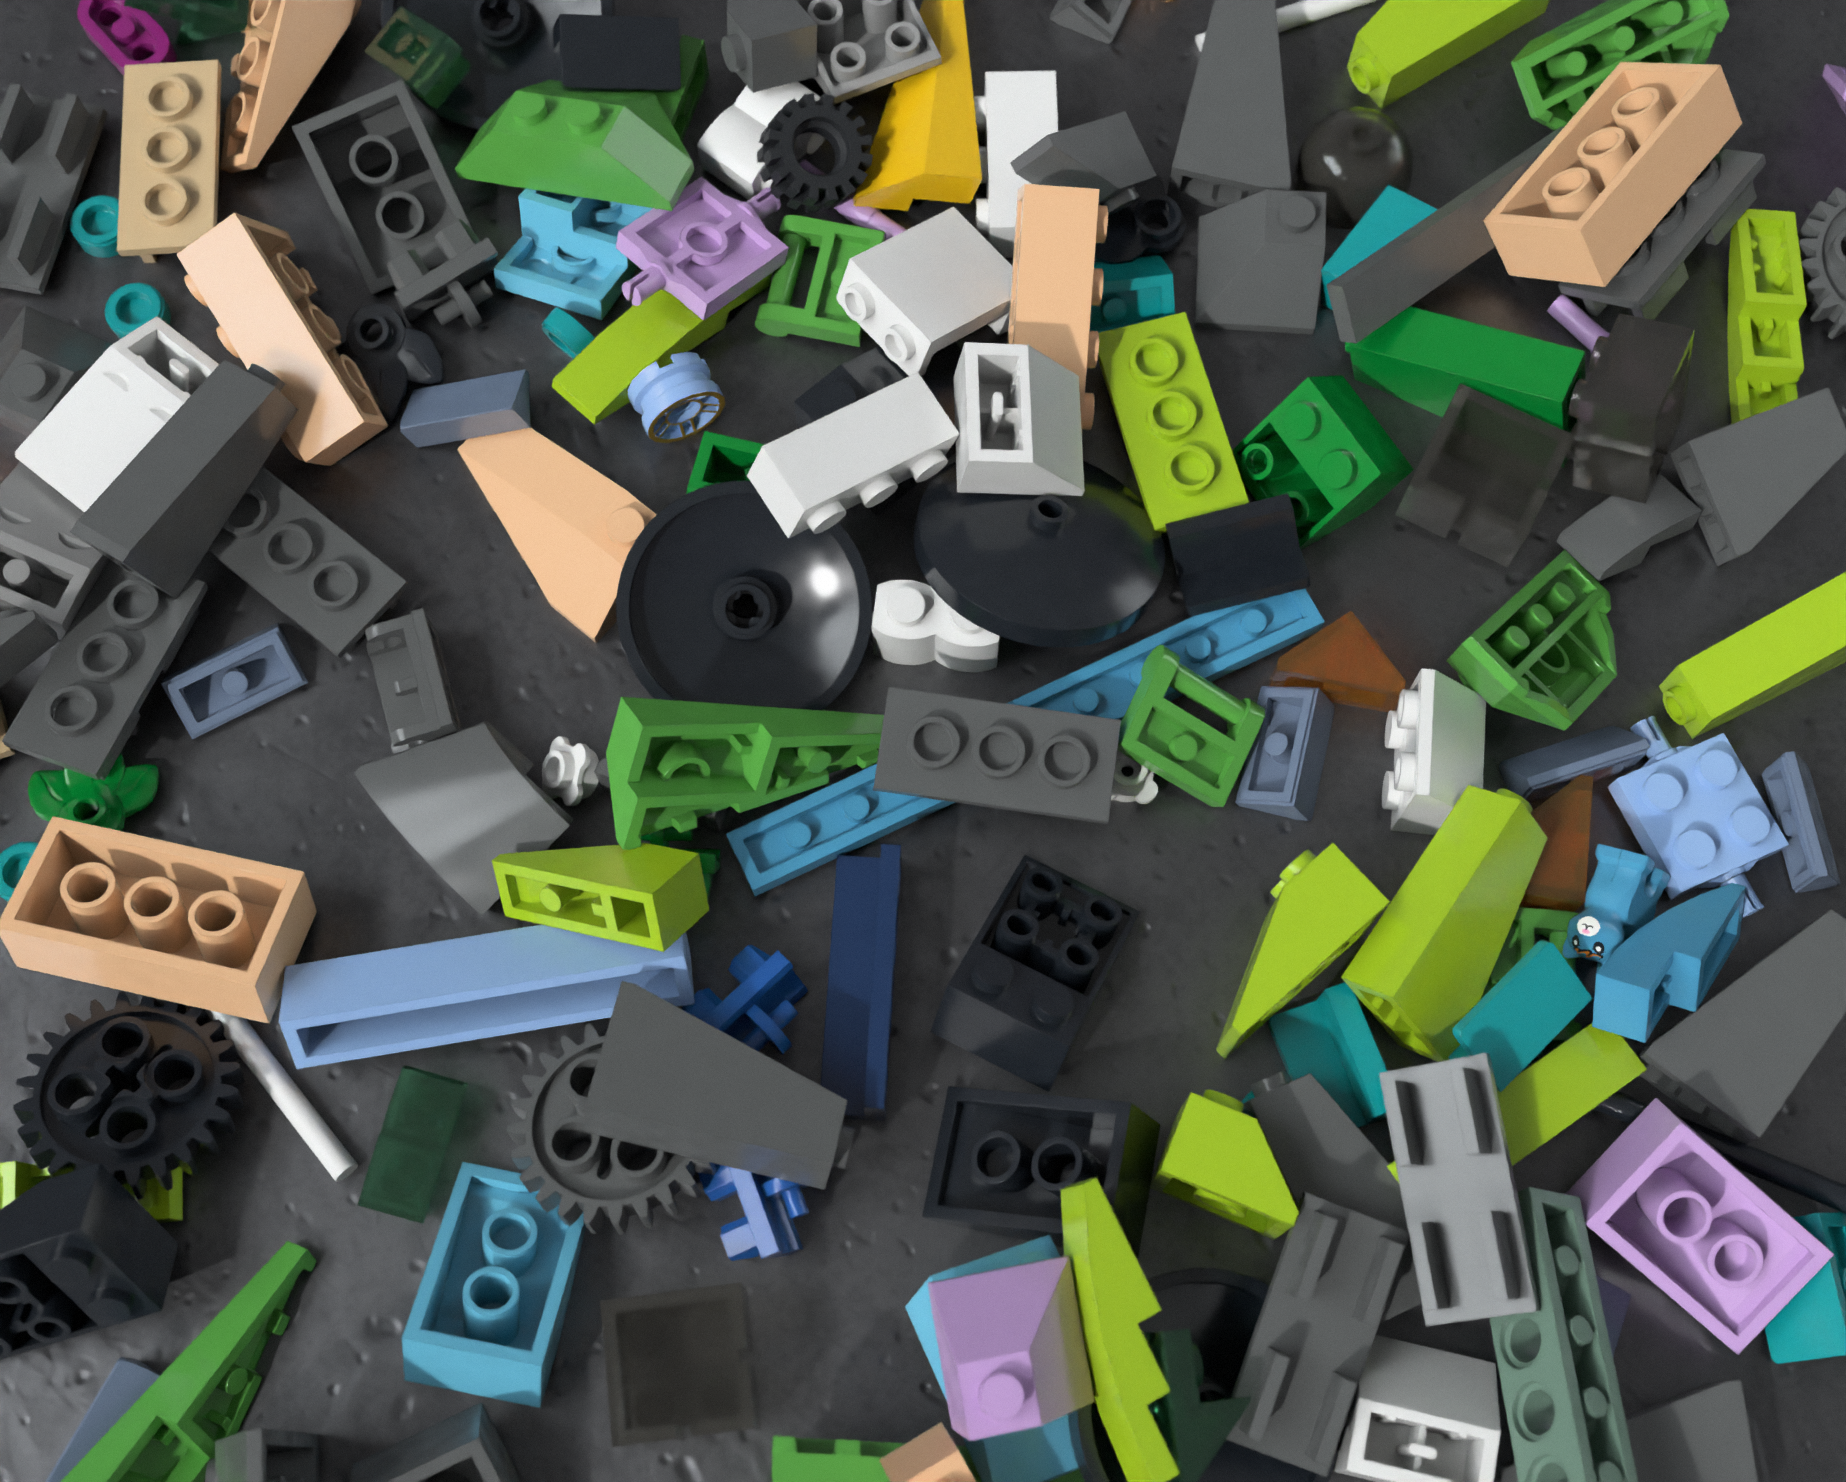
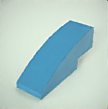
(1668, 963)

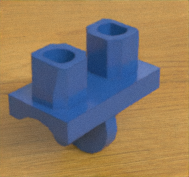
(758, 1005)
(769, 1212)

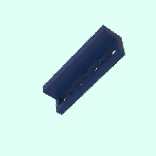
(862, 982)

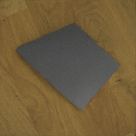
(465, 805)

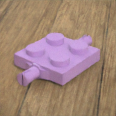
(702, 249)

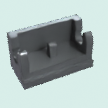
(412, 680)

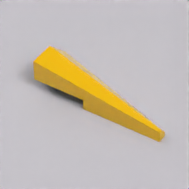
(928, 126)

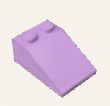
(1697, 1226)

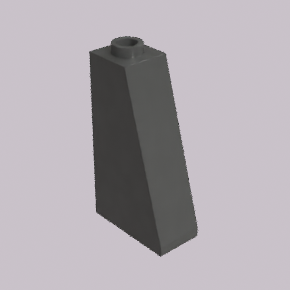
(1235, 112)
(189, 477)
(1756, 1034)
(709, 1097)
(1333, 1160)
(1687, 1438)

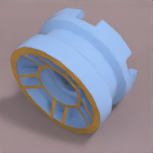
(676, 398)

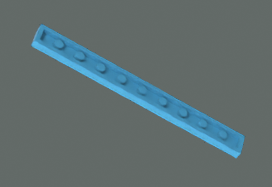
(854, 814)

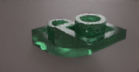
(413, 1144)

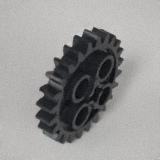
(130, 1092)

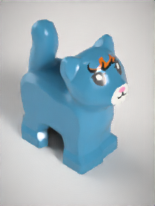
(1616, 904)

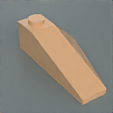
(276, 66)
(562, 520)

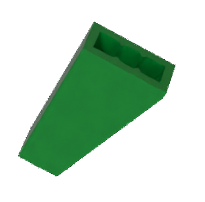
(1429, 354)

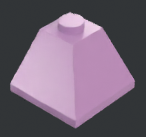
(1010, 1347)

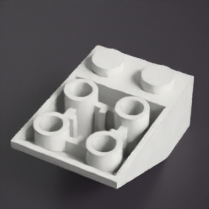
(114, 411)

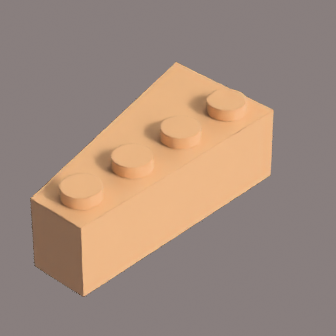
(269, 321)

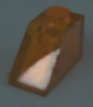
(1562, 866)

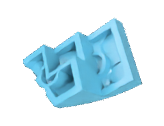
(569, 252)

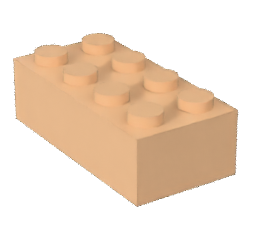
(1613, 172)
(158, 919)

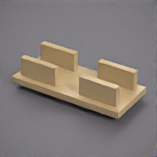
(168, 156)

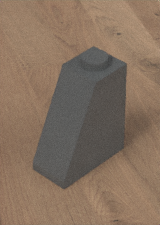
(1759, 469)

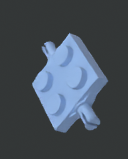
(1697, 814)

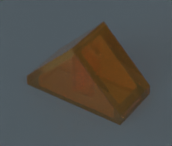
(1344, 666)

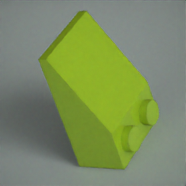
(1315, 918)

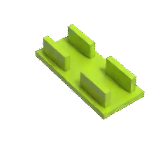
(1169, 420)

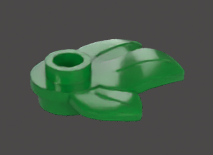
(78, 796)

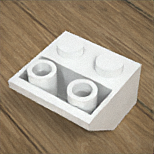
(1016, 422)
(1436, 753)
(1421, 1417)

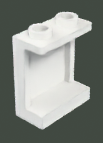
(927, 289)

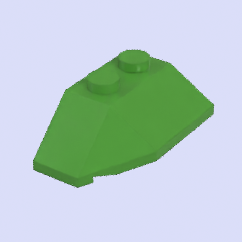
(1575, 58)
(582, 146)
(1544, 648)

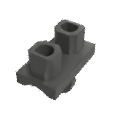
(467, 264)

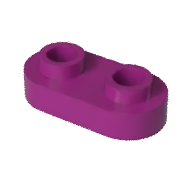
(130, 37)

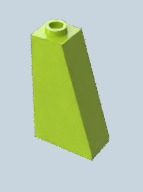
(1423, 38)
(1760, 661)
(1448, 922)

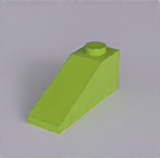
(606, 892)

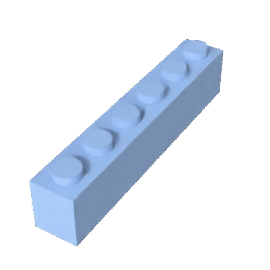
(467, 991)

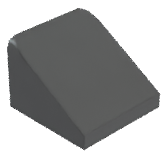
(1091, 17)

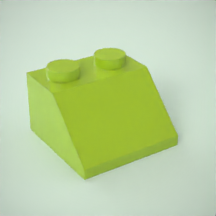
(1224, 1166)

